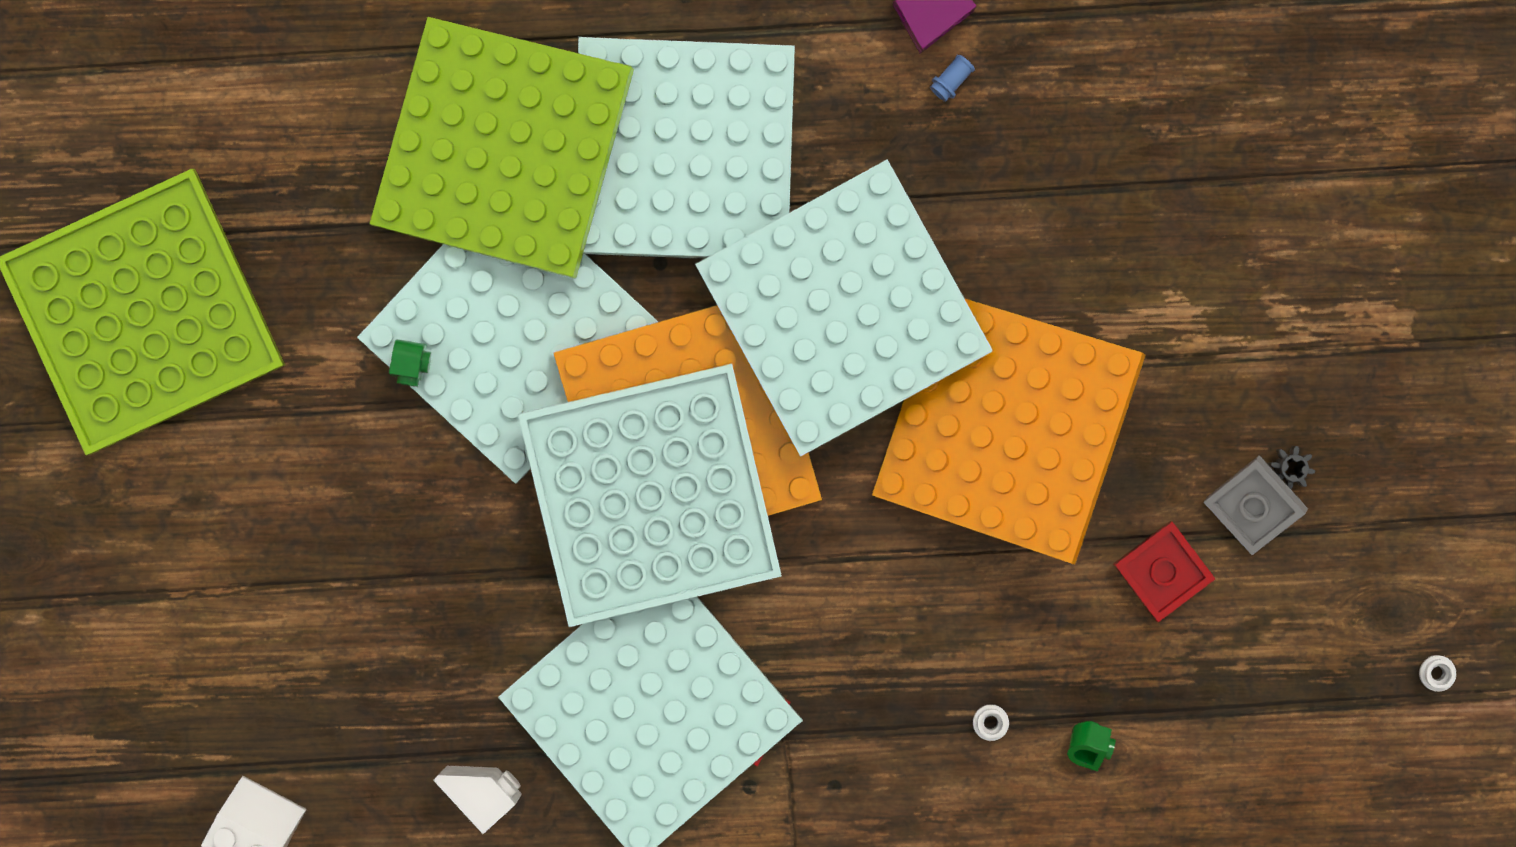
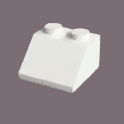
(480, 792)
(254, 818)

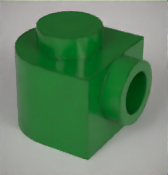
(409, 362)
(1090, 745)

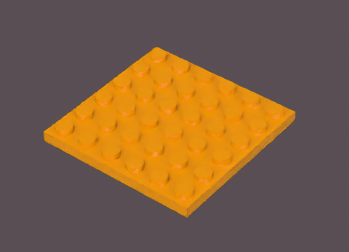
(683, 347)
(1015, 435)

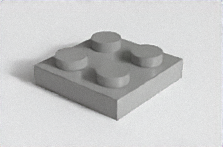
(1255, 505)

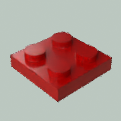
(1164, 571)

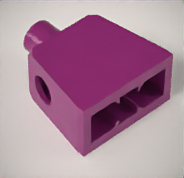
(931, 19)

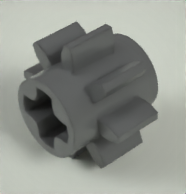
(1301, 469)

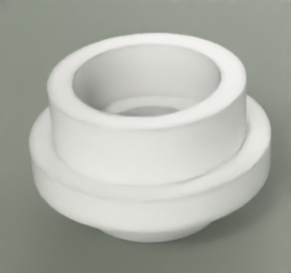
(1448, 673)
(1000, 728)

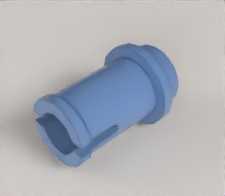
(951, 78)

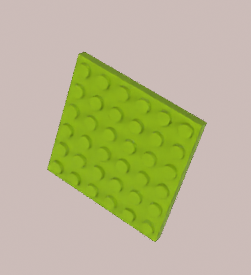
(502, 147)
(140, 312)

